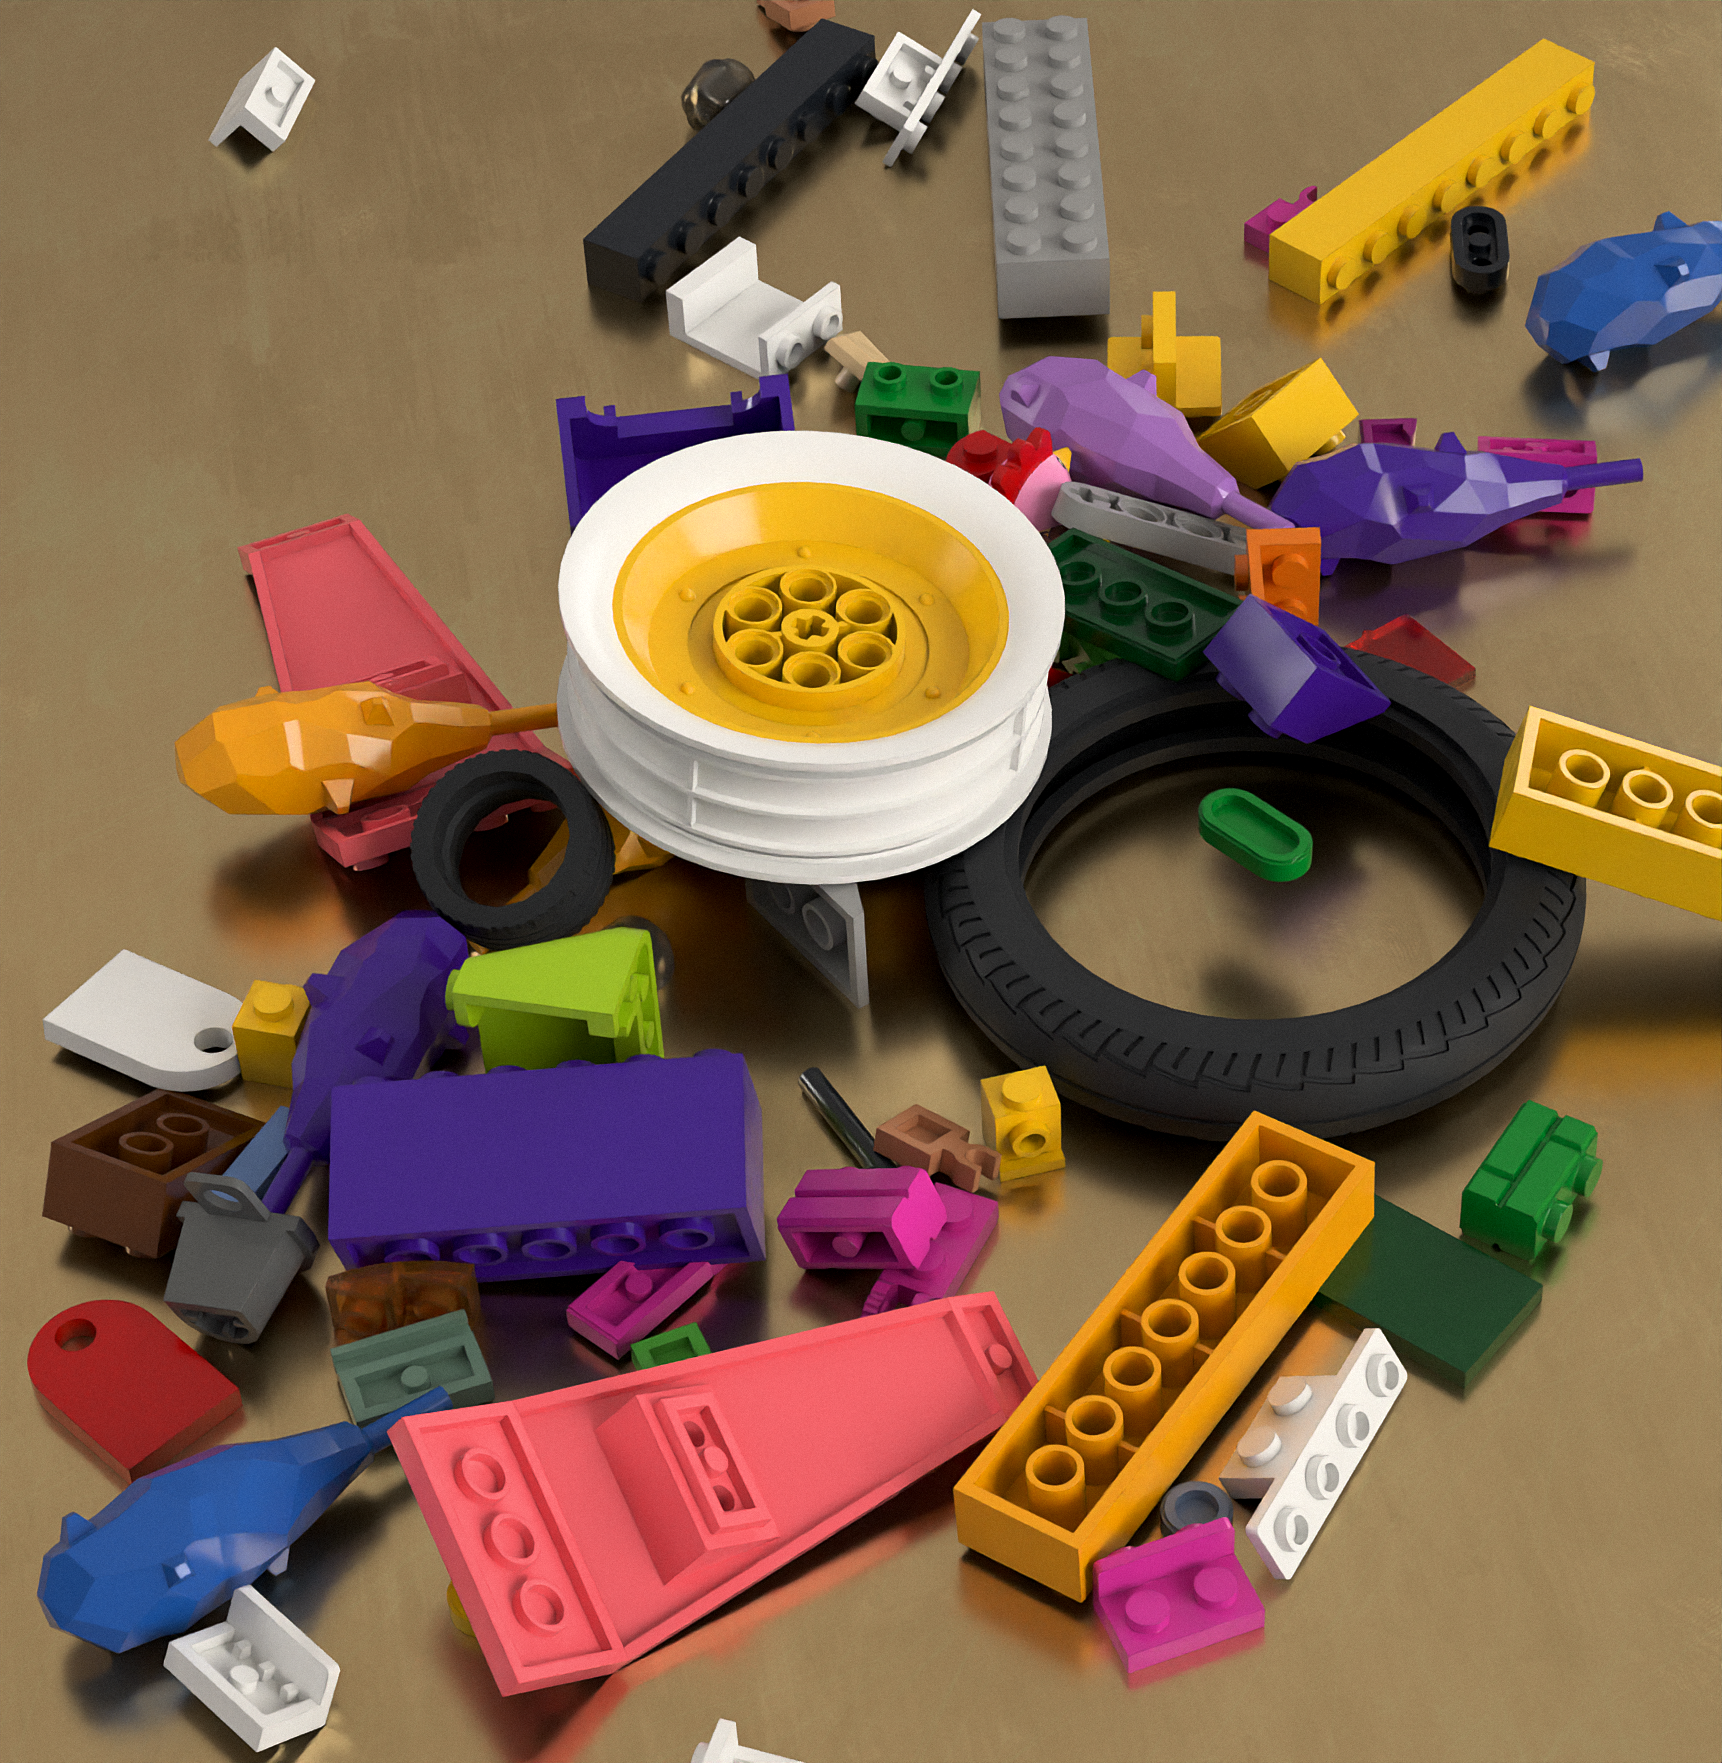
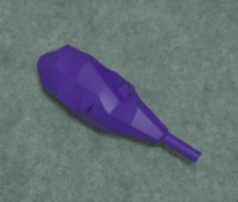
(1422, 501)
(369, 1016)

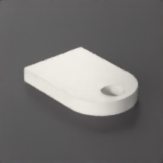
(150, 1025)

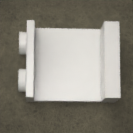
(746, 321)

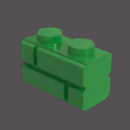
(1530, 1181)

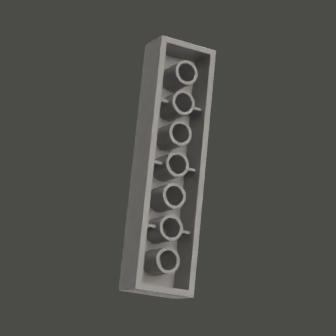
(1045, 169)

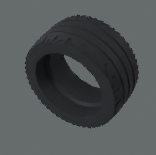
(473, 793)

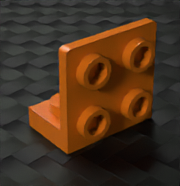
(1282, 569)

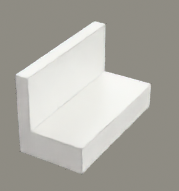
(266, 101)

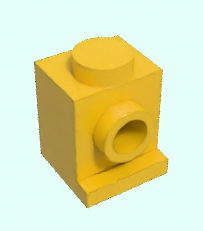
(1022, 1122)

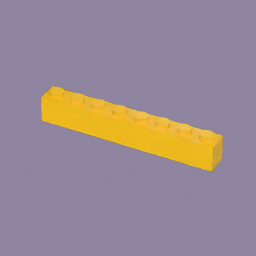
(1430, 171)

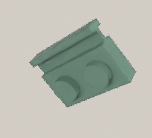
(410, 1361)

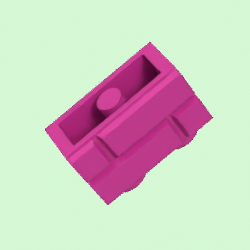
(862, 1218)

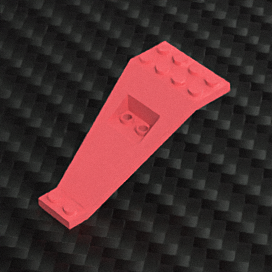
(349, 616)
(660, 1493)

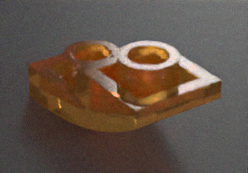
(384, 1294)

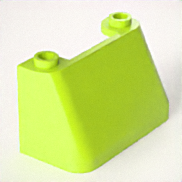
(562, 1000)

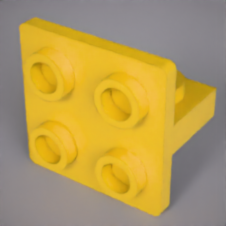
(1184, 366)

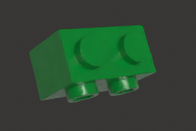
(918, 405)

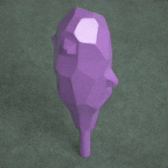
(1124, 438)

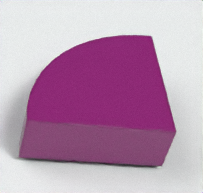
(1388, 431)

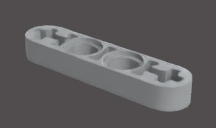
(1149, 526)

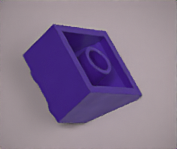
(1291, 674)

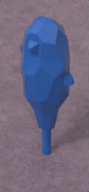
(1627, 291)
(202, 1530)

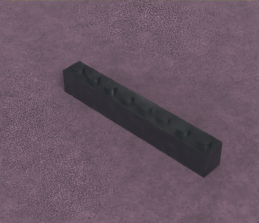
(729, 161)

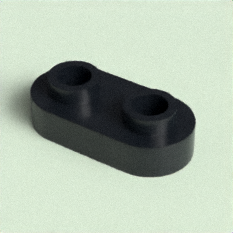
(1479, 248)

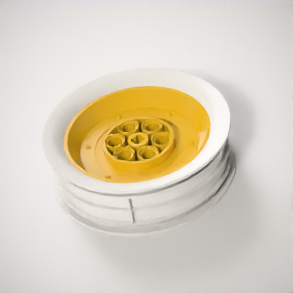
(807, 656)

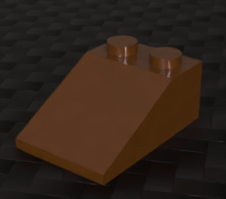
(129, 1168)

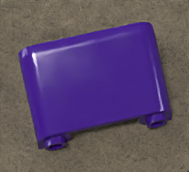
(608, 448)

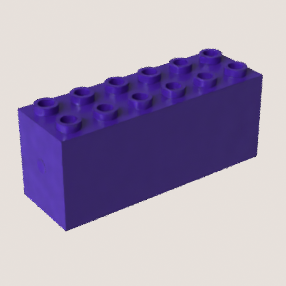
(551, 1167)

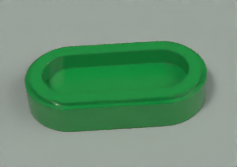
(1255, 835)

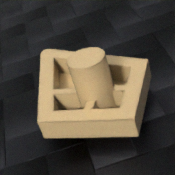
(853, 352)

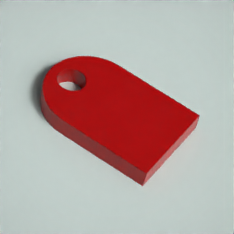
(132, 1391)

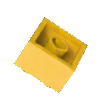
(1280, 425)

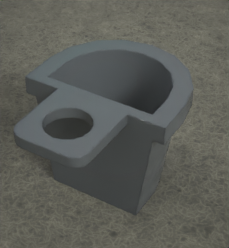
(234, 1259)

